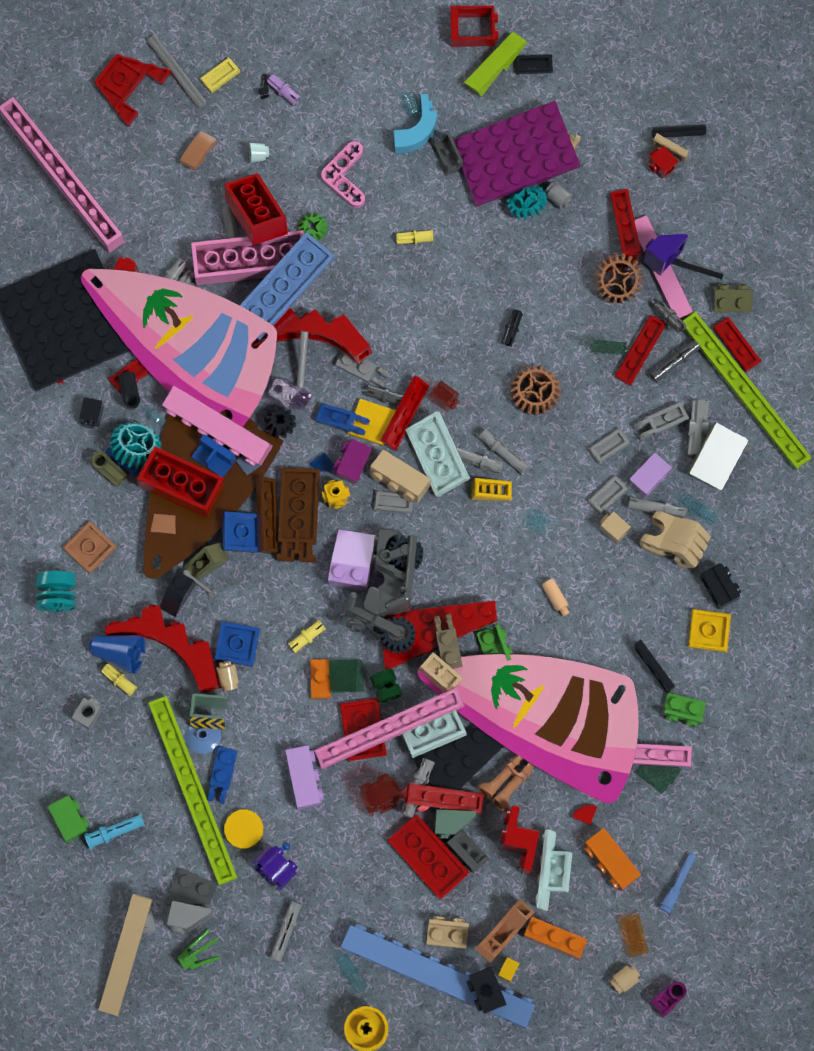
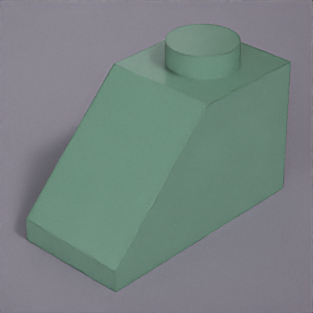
(452, 821)

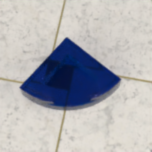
(322, 463)

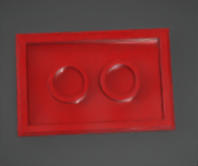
(360, 715)

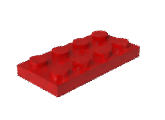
(428, 857)

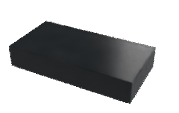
(534, 64)

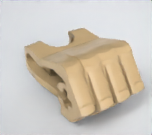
(679, 537)

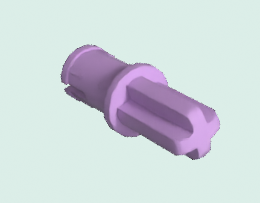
(283, 89)

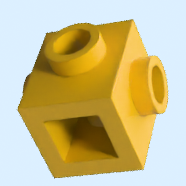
(335, 500)

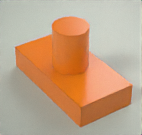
(319, 679)

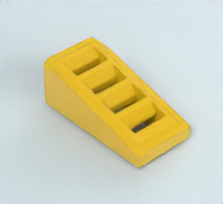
(475, 495)

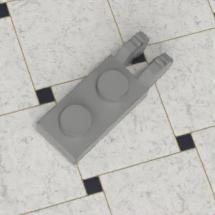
(363, 370)
(663, 420)

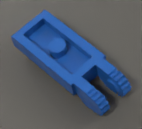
(340, 419)
(222, 772)

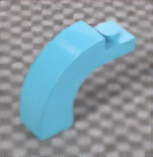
(417, 136)

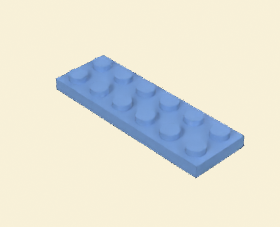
(288, 280)

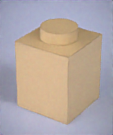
(614, 527)

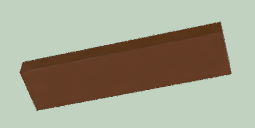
(266, 515)

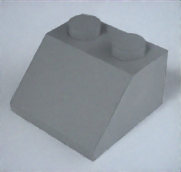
(187, 917)

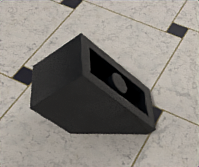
(177, 593)

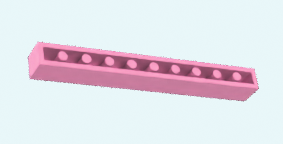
(61, 175)

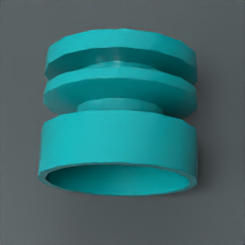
(55, 590)

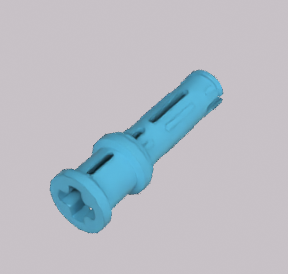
(104, 834)

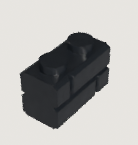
(720, 585)

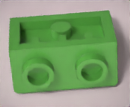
(493, 642)
(684, 709)

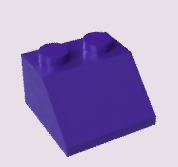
(664, 251)

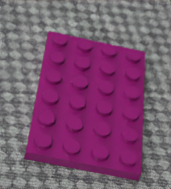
(516, 153)

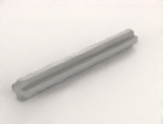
(176, 71)

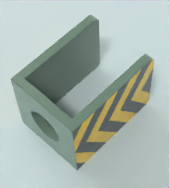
(207, 721)

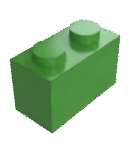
(68, 818)

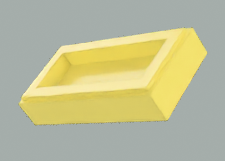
(220, 75)

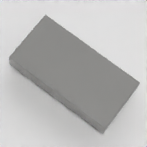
(609, 446)
(607, 495)
(392, 502)

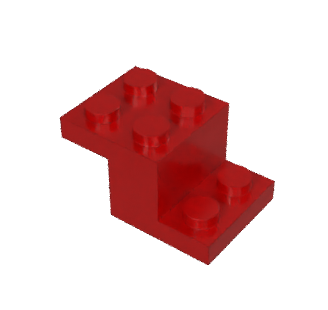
(519, 840)

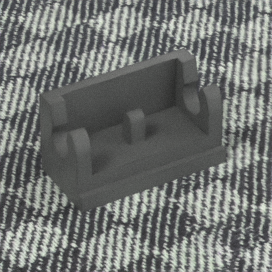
(447, 153)
(467, 851)

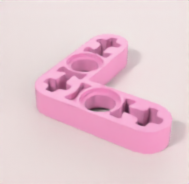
(338, 178)

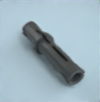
(681, 356)

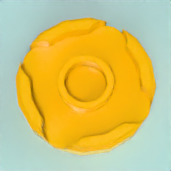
(243, 829)

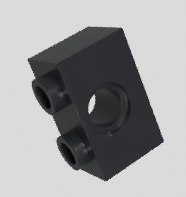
(486, 978)

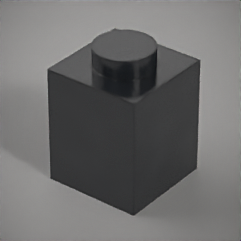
(91, 412)

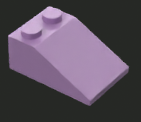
(351, 560)

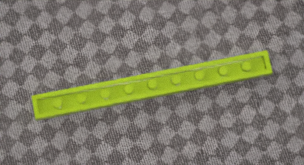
(746, 391)
(192, 790)

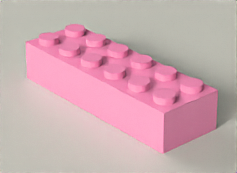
(220, 263)

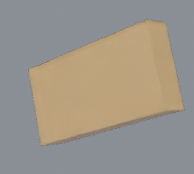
(678, 152)

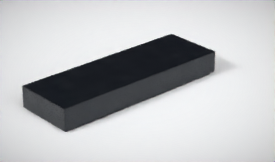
(654, 666)

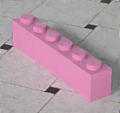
(216, 425)

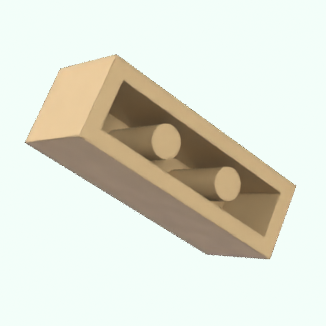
(399, 477)

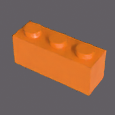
(611, 860)
(555, 938)

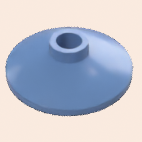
(202, 745)

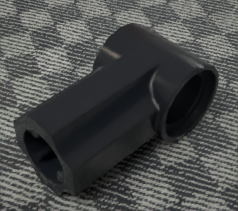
(129, 388)

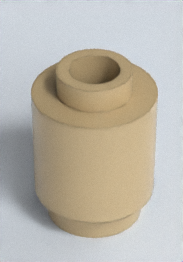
(227, 676)
(625, 979)

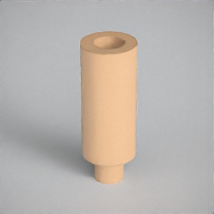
(556, 596)

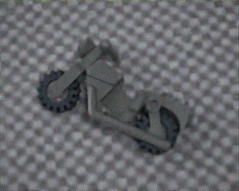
(392, 595)

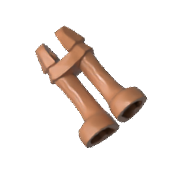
(501, 800)

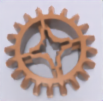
(634, 271)
(528, 393)

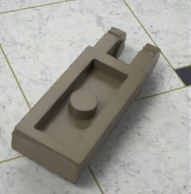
(448, 643)

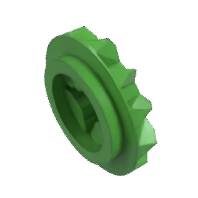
(321, 226)

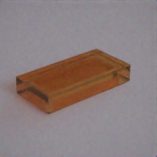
(634, 935)

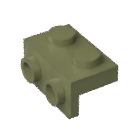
(732, 298)

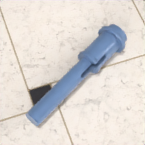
(673, 892)

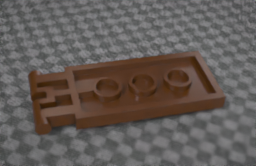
(298, 514)

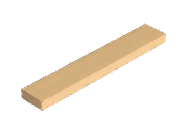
(125, 954)

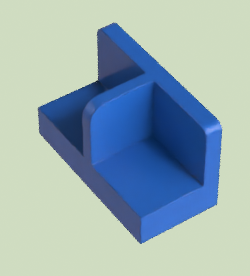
(214, 456)

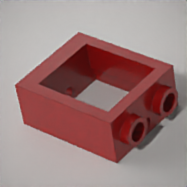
(468, 12)

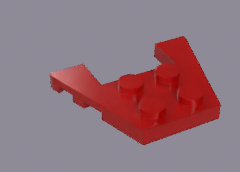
(122, 78)

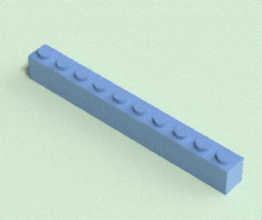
(430, 972)

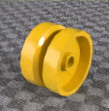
(364, 1017)

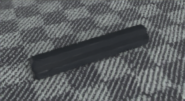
(680, 131)

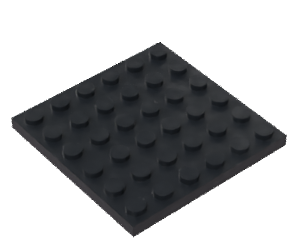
(58, 322)

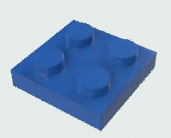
(240, 532)
(237, 644)

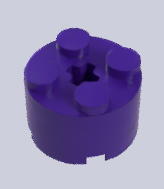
(275, 867)

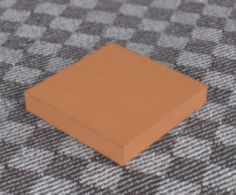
(89, 547)

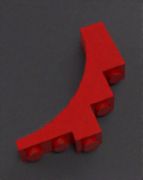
(338, 333)
(152, 627)

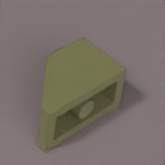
(207, 561)

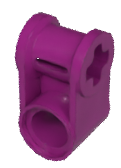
(668, 999)

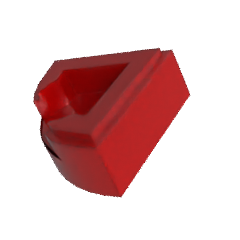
(585, 814)

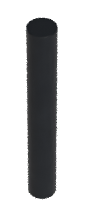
(698, 268)

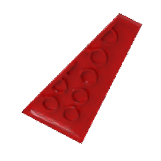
(465, 619)

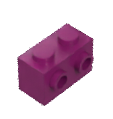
(351, 461)

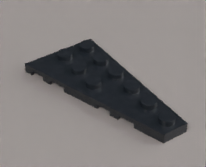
(460, 759)

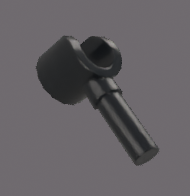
(262, 91)

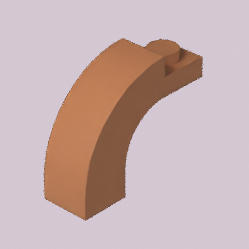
(505, 931)

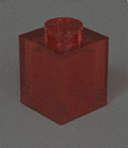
(444, 396)

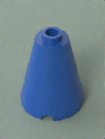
(119, 650)

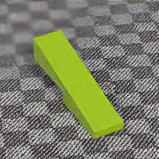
(495, 63)

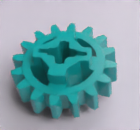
(527, 202)

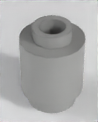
(558, 195)

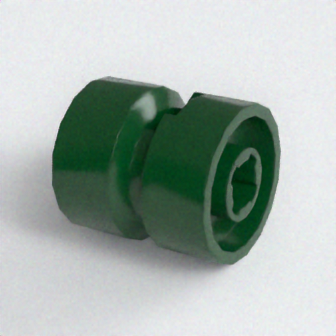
(381, 681)

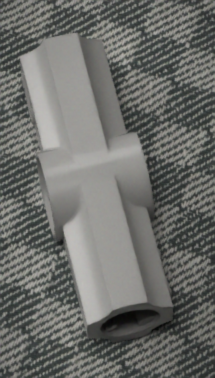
(698, 427)

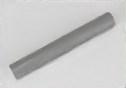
(302, 358)

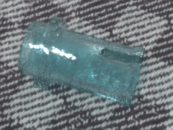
(411, 103)

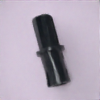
(512, 328)

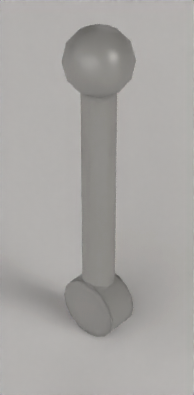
(212, 593)

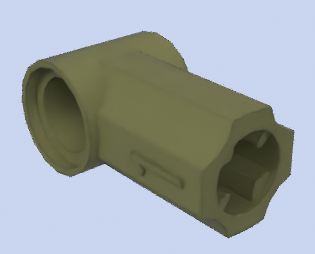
(109, 469)

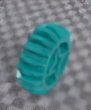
(135, 438)

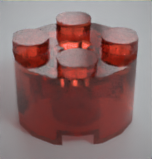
(381, 795)

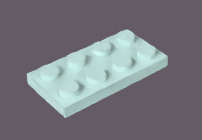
(437, 454)

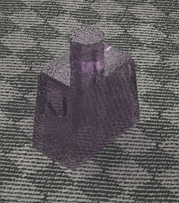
(288, 393)

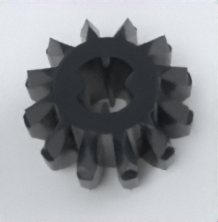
(285, 416)

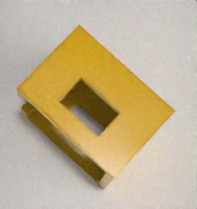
(508, 970)

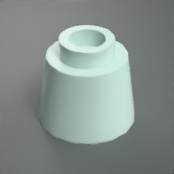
(258, 152)

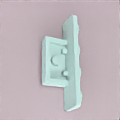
(554, 870)

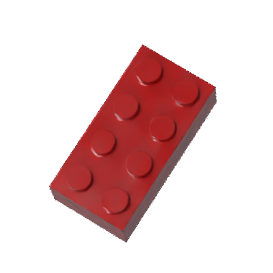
(255, 209)
(180, 482)

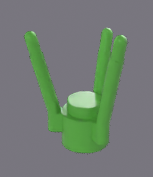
(189, 957)

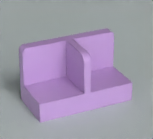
(650, 474)

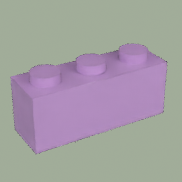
(304, 777)

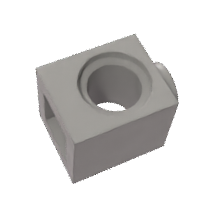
(87, 722)

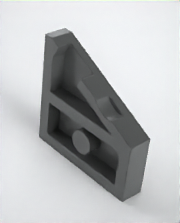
(191, 889)

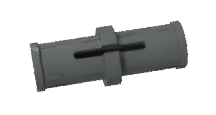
(669, 316)
(384, 395)

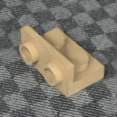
(447, 933)

